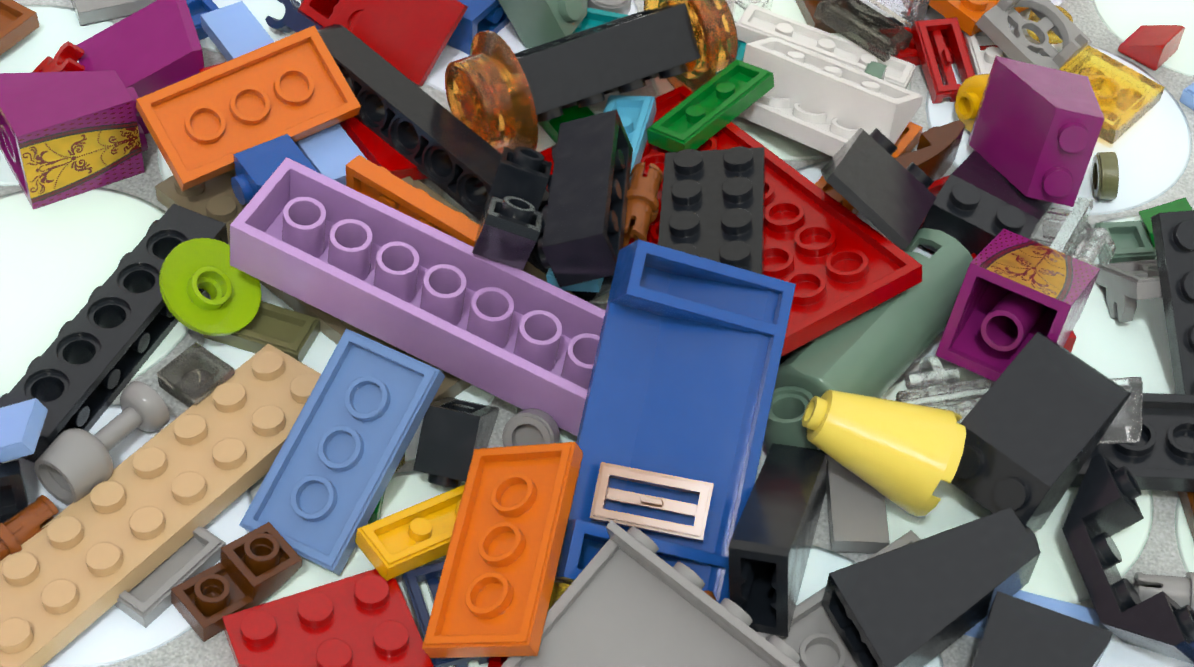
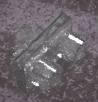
(1074, 236)
(942, 388)

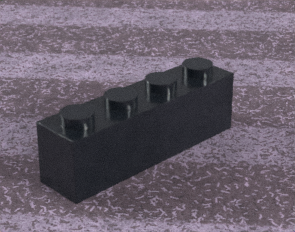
(586, 199)

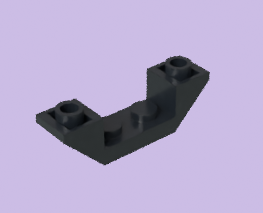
(511, 213)
(1101, 509)

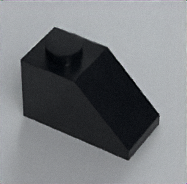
(449, 437)

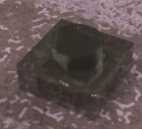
(194, 375)

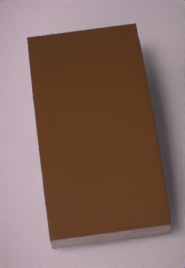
(935, 149)
(244, 578)

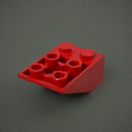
(400, 31)

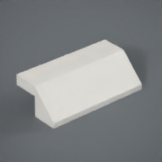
(824, 99)

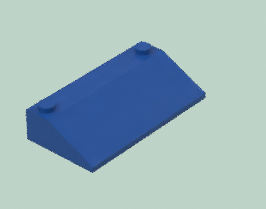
(679, 393)

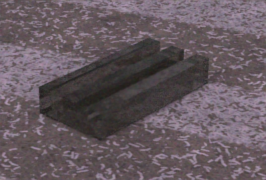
(864, 27)

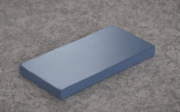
(344, 449)

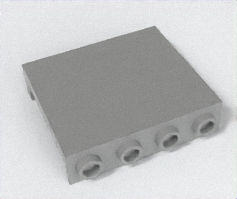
(645, 613)

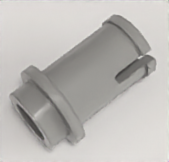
(1177, 588)

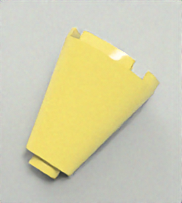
(889, 444)

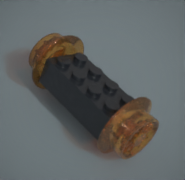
(508, 92)

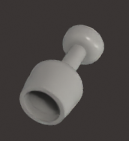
(82, 460)

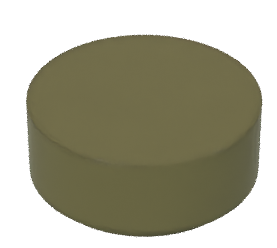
(1105, 175)

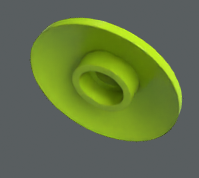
(206, 266)

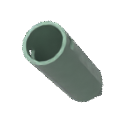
(873, 347)

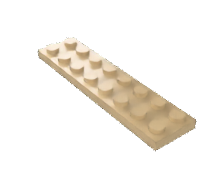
(147, 508)

